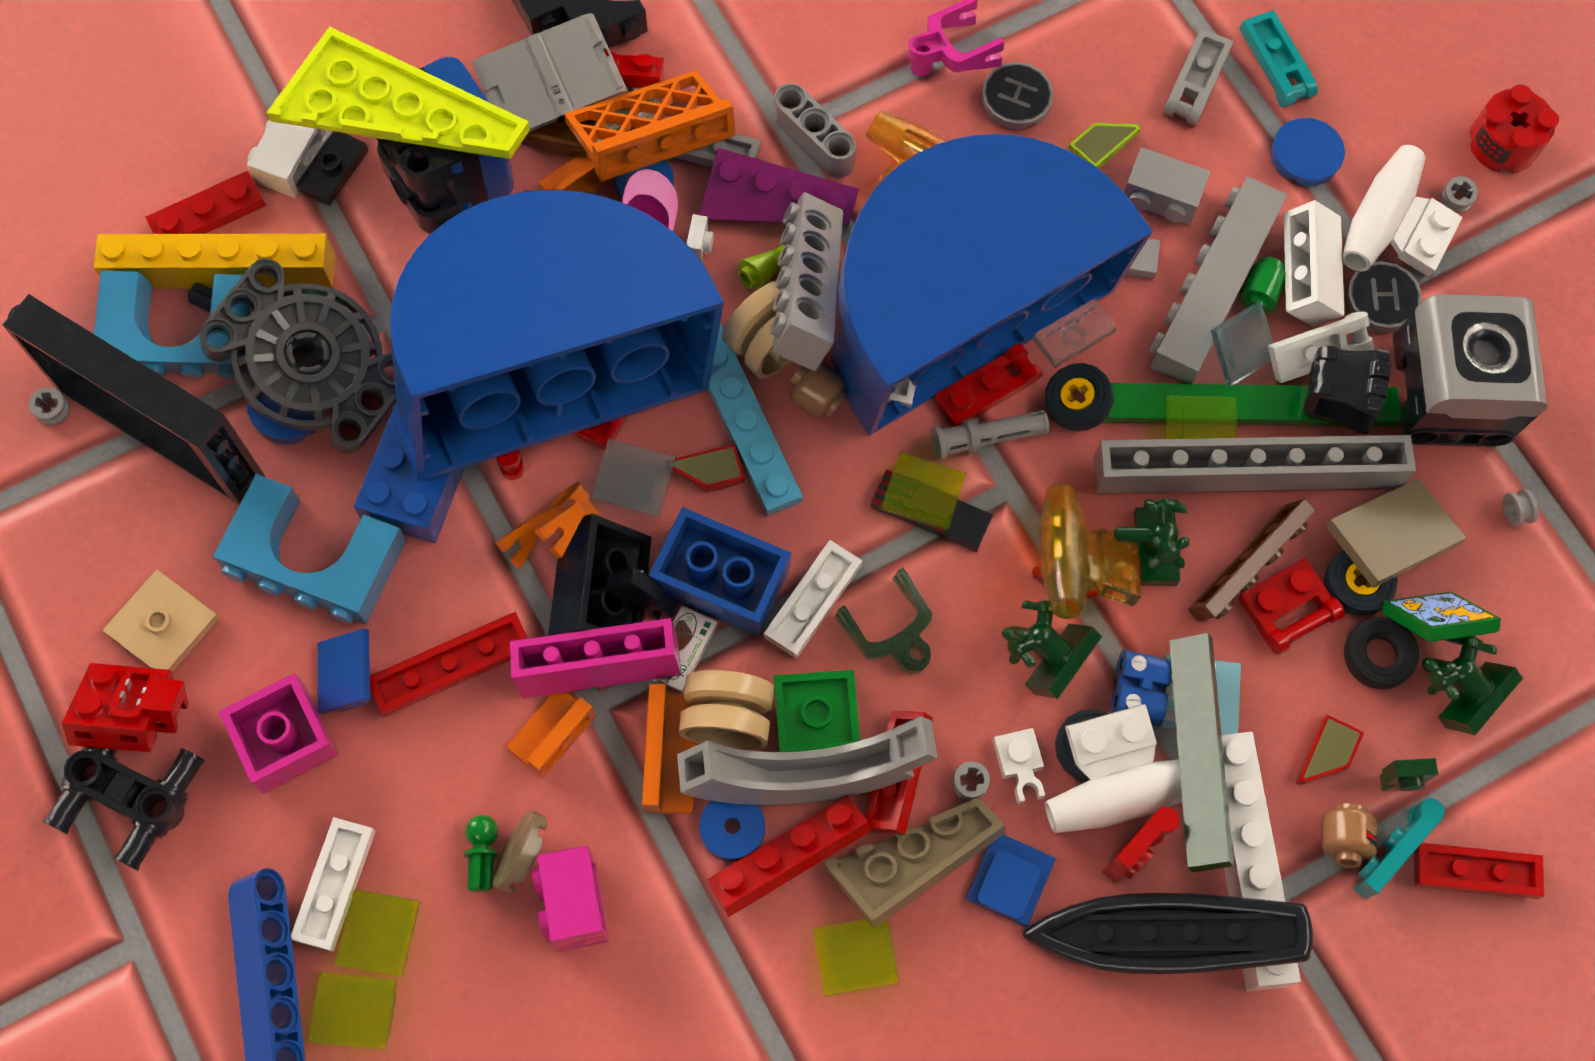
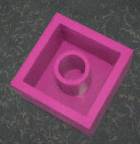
(278, 733)
(571, 897)

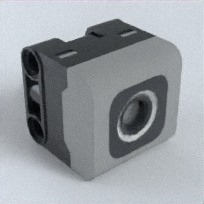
(1470, 370)

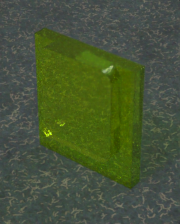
(1200, 417)
(923, 491)
(378, 933)
(855, 956)
(353, 1011)

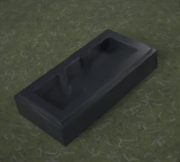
(332, 167)

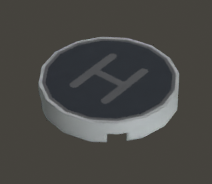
(1017, 95)
(1385, 293)

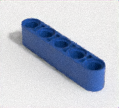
(265, 968)

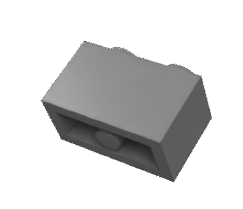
(1166, 186)

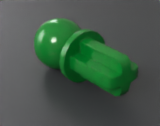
(481, 833)

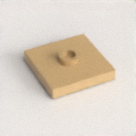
(161, 623)

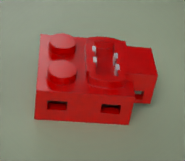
(123, 702)

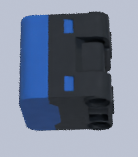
(443, 177)

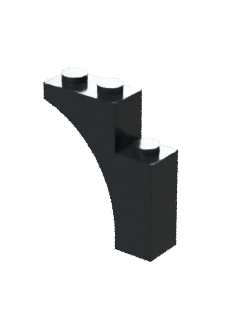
(616, 19)

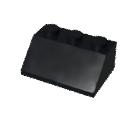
(582, 572)

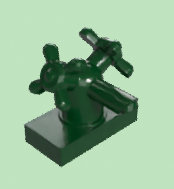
(1156, 541)
(1059, 654)
(1475, 690)

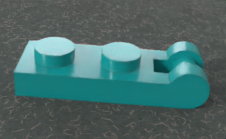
(1279, 58)
(1400, 846)

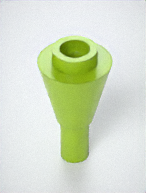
(759, 269)

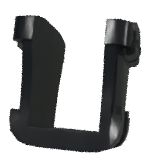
(1348, 386)

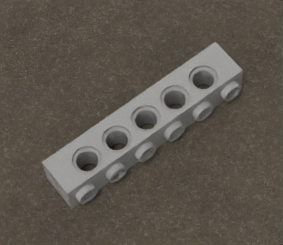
(807, 281)

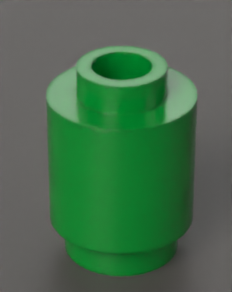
(1264, 284)

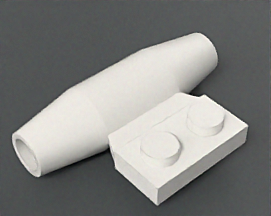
(1393, 215)
(1123, 779)

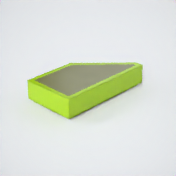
(1103, 141)

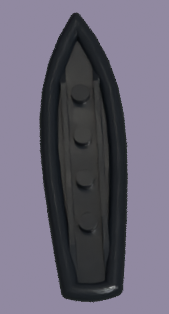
(1176, 933)

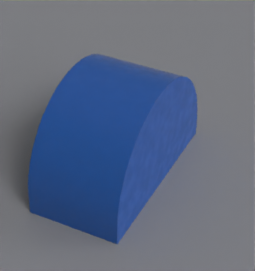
(970, 258)
(543, 325)

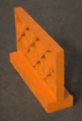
(654, 138)

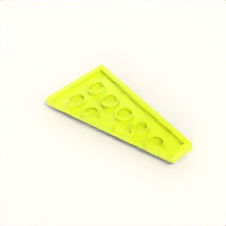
(375, 95)

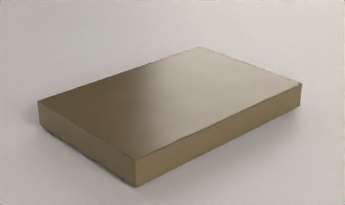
(1395, 532)

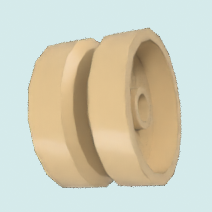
(749, 332)
(726, 709)

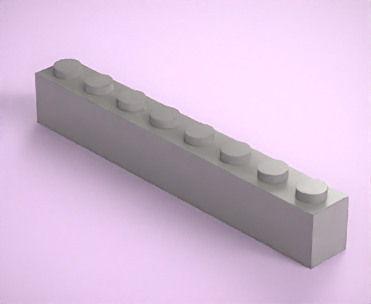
(1253, 464)

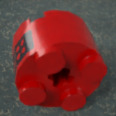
(1512, 129)

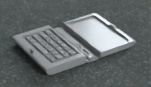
(551, 72)

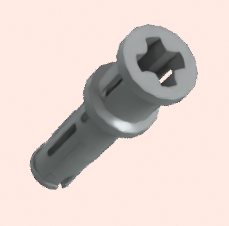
(973, 435)

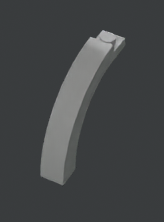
(781, 778)

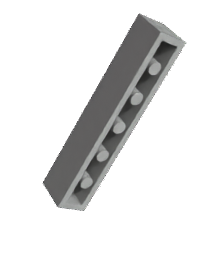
(1218, 280)

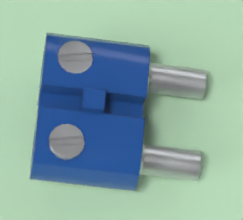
(1143, 681)

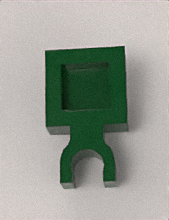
(1408, 774)

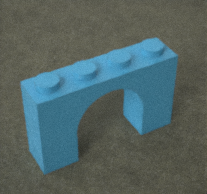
(124, 323)
(345, 588)

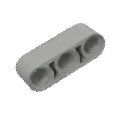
(817, 145)

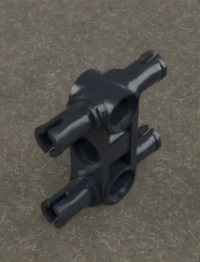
(126, 794)

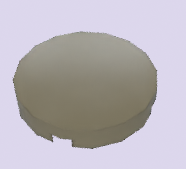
(519, 852)

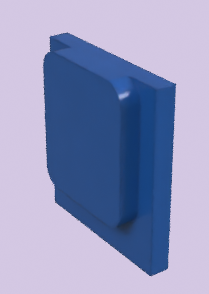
(344, 672)
(1011, 879)

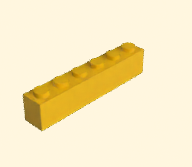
(188, 259)

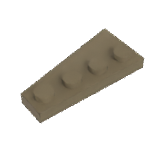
(902, 868)

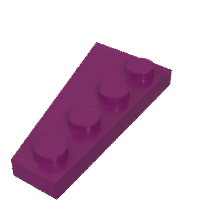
(762, 191)

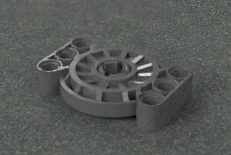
(308, 318)

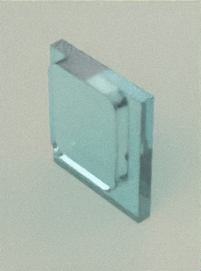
(1243, 343)
(633, 477)

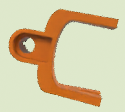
(562, 514)

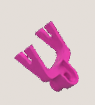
(934, 46)

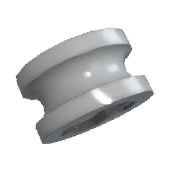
(1455, 184)
(41, 398)
(1520, 507)
(961, 773)

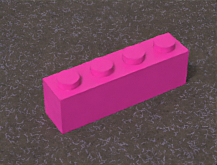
(595, 658)

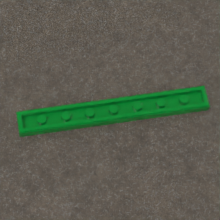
(1253, 403)

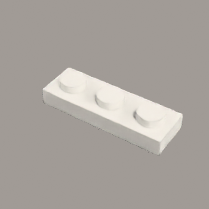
(812, 599)
(332, 884)

